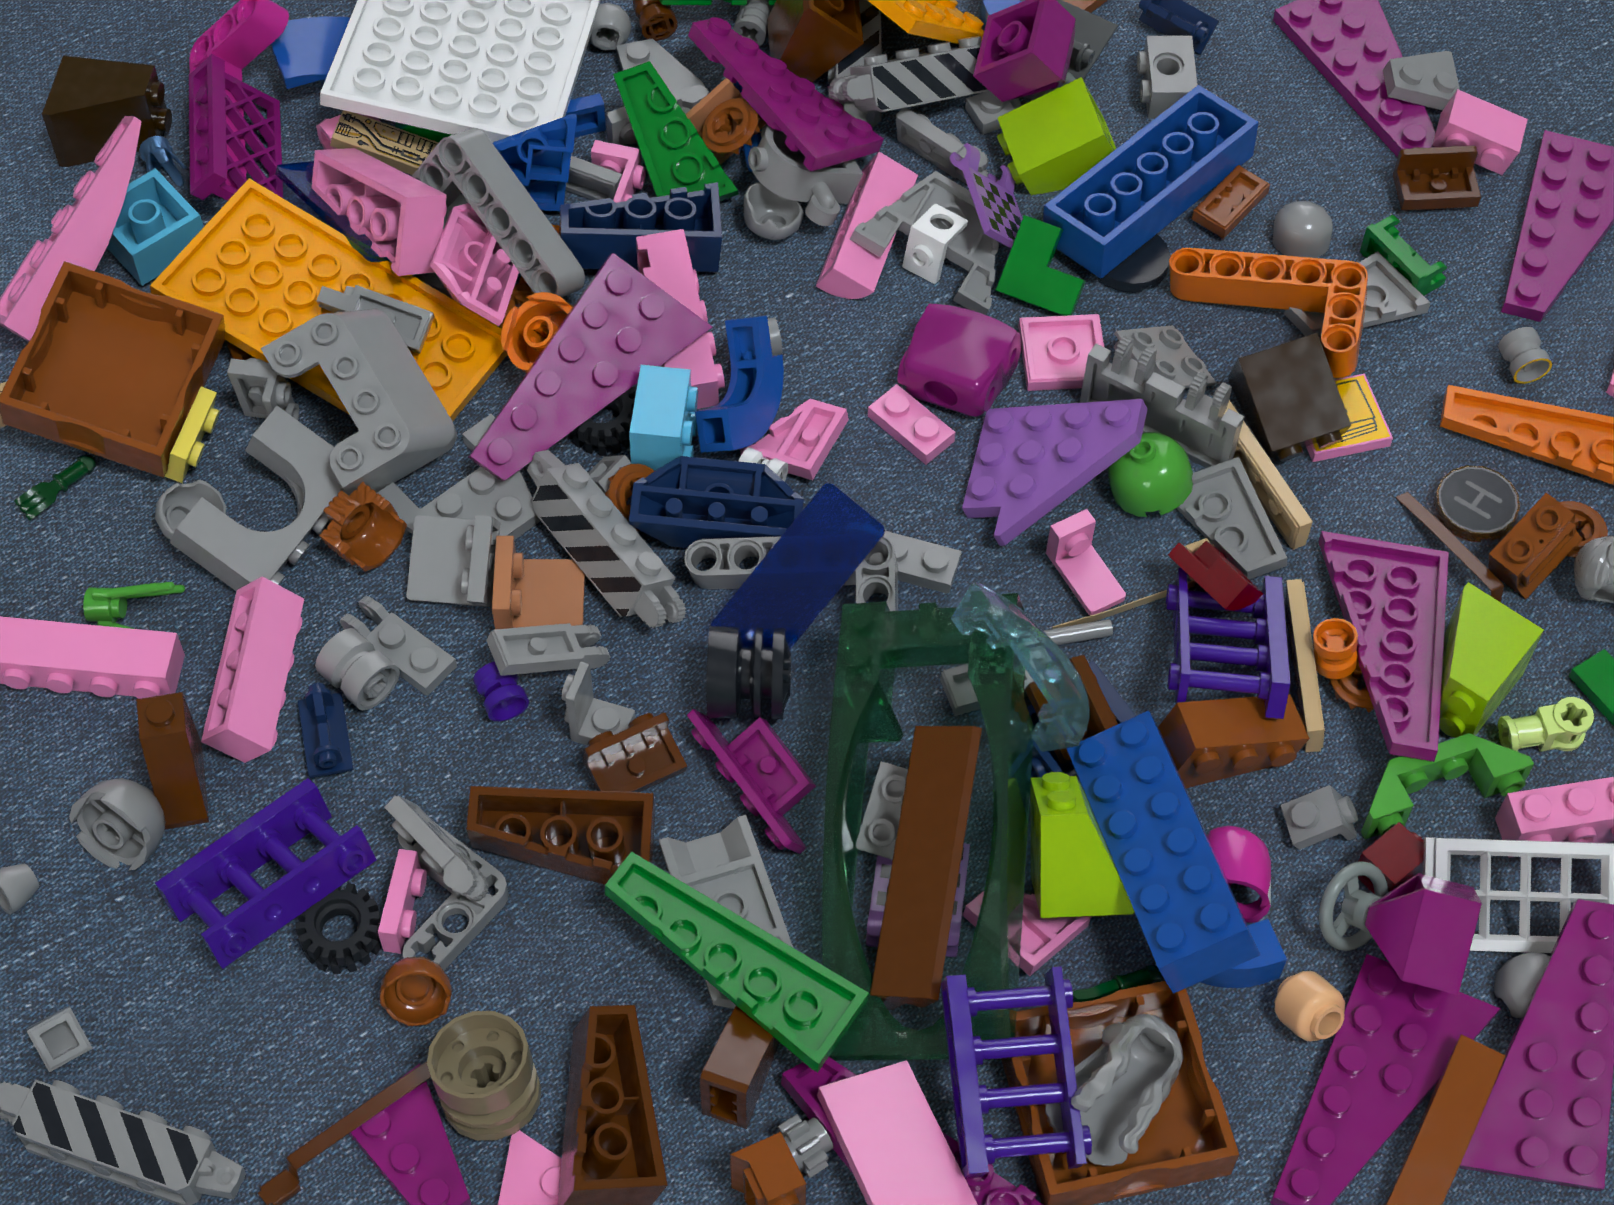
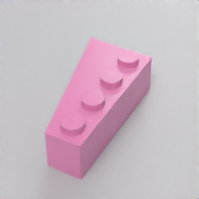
(386, 205)
(667, 263)

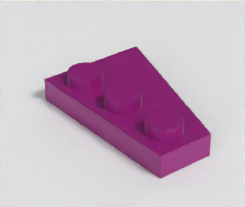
(413, 1150)

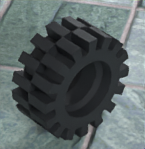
(610, 433)
(347, 951)

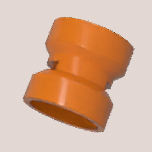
(1335, 648)

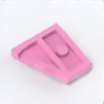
(1040, 936)

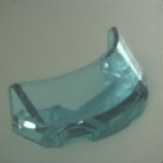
(1067, 711)

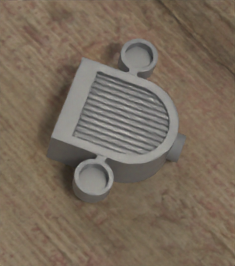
(788, 177)

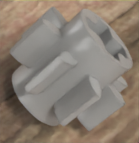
(807, 1143)

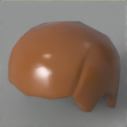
(415, 991)

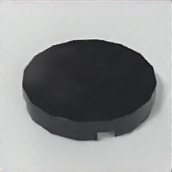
(1141, 269)

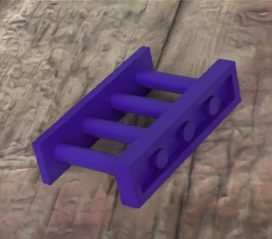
(1266, 631)
(246, 849)
(975, 1100)

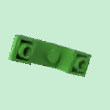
(1490, 765)

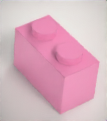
(1484, 125)

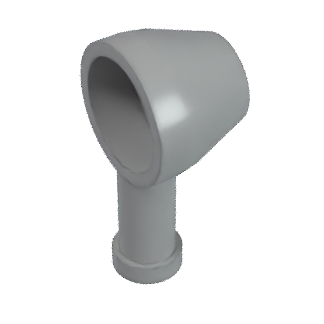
(16, 887)

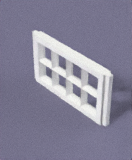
(1438, 864)

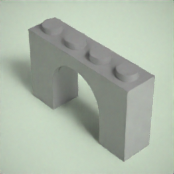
(242, 554)

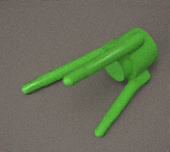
(109, 604)

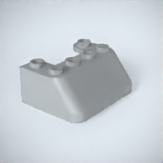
(381, 389)

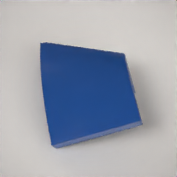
(308, 49)
(542, 159)

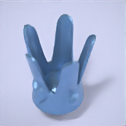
(159, 154)

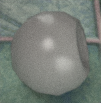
(610, 27)

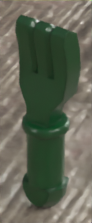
(44, 493)
(1134, 979)

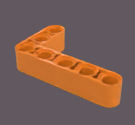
(1281, 283)

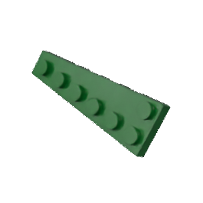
(763, 976)

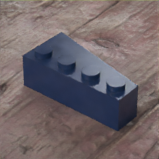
(606, 227)

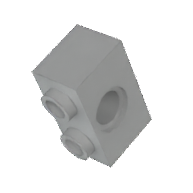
(1167, 71)

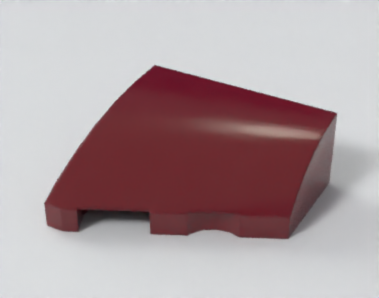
(1216, 575)

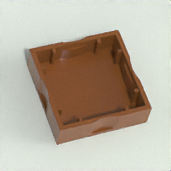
(112, 369)
(1183, 1142)

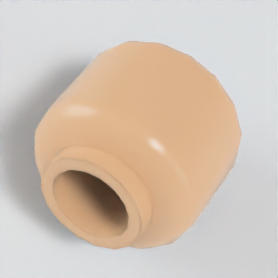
(1310, 1006)

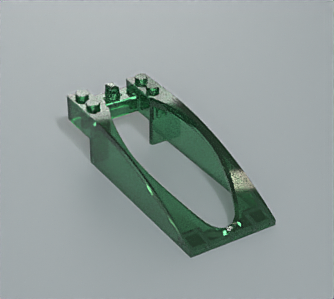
(869, 650)

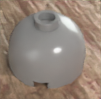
(119, 822)

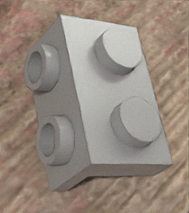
(260, 388)

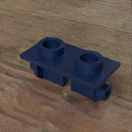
(1179, 19)
(324, 732)

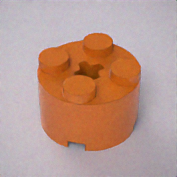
(532, 326)

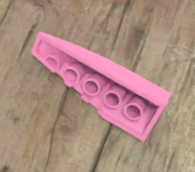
(78, 231)

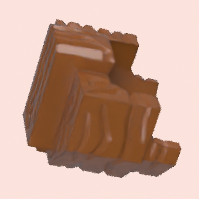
(363, 527)

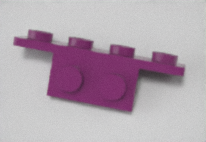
(764, 772)

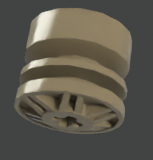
(484, 1075)

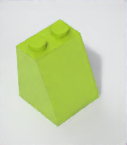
(1055, 138)
(1482, 659)
(1069, 854)

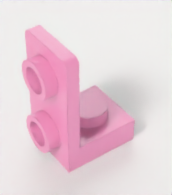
(624, 161)
(1080, 565)

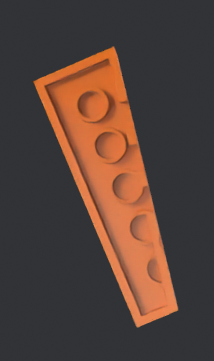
(1535, 429)

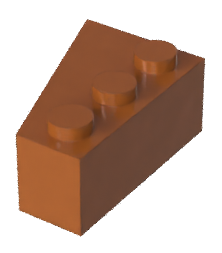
(1230, 738)

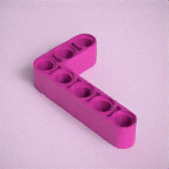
(238, 40)

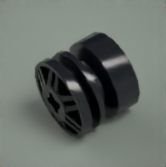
(746, 672)

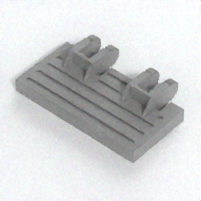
(1192, 422)

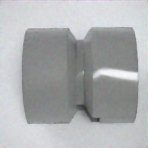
(357, 669)

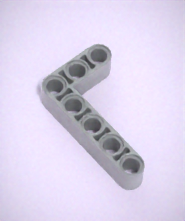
(475, 168)
(731, 551)

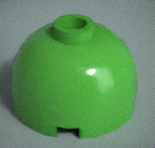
(1151, 476)

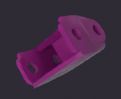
(959, 359)

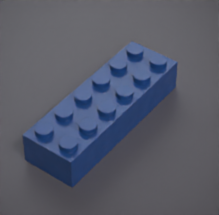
(1150, 180)
(1162, 853)

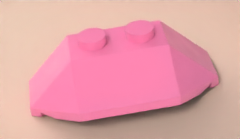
(474, 265)

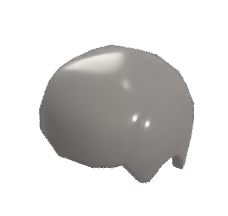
(770, 214)
(1302, 229)
(179, 501)
(1518, 980)

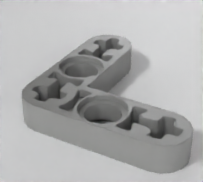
(478, 912)

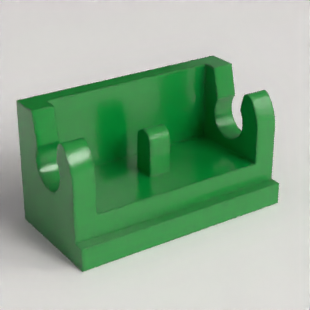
(1385, 239)

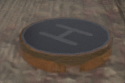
(1476, 503)

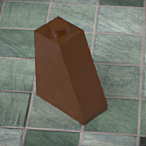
(173, 759)
(737, 1070)

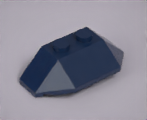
(712, 500)

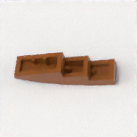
(1447, 1125)

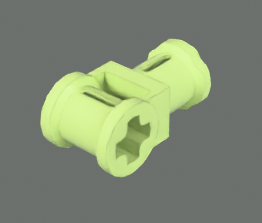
(1549, 728)

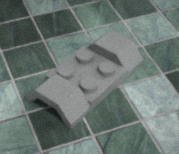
(730, 873)

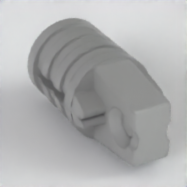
(753, 20)

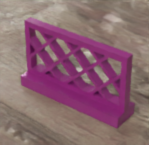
(211, 132)

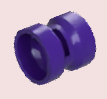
(502, 694)

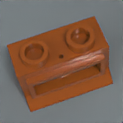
(1535, 546)
(768, 1173)

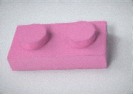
(911, 424)
(398, 916)

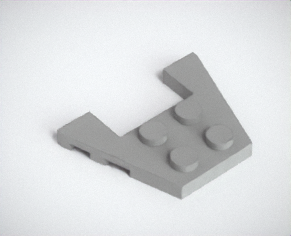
(969, 249)
(474, 495)

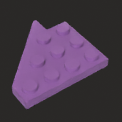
(1043, 455)

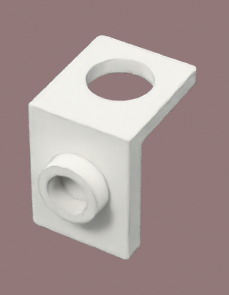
(928, 244)

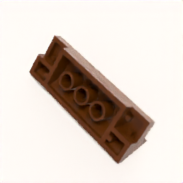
(925, 866)

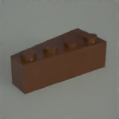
(563, 829)
(610, 1117)

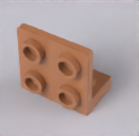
(535, 589)

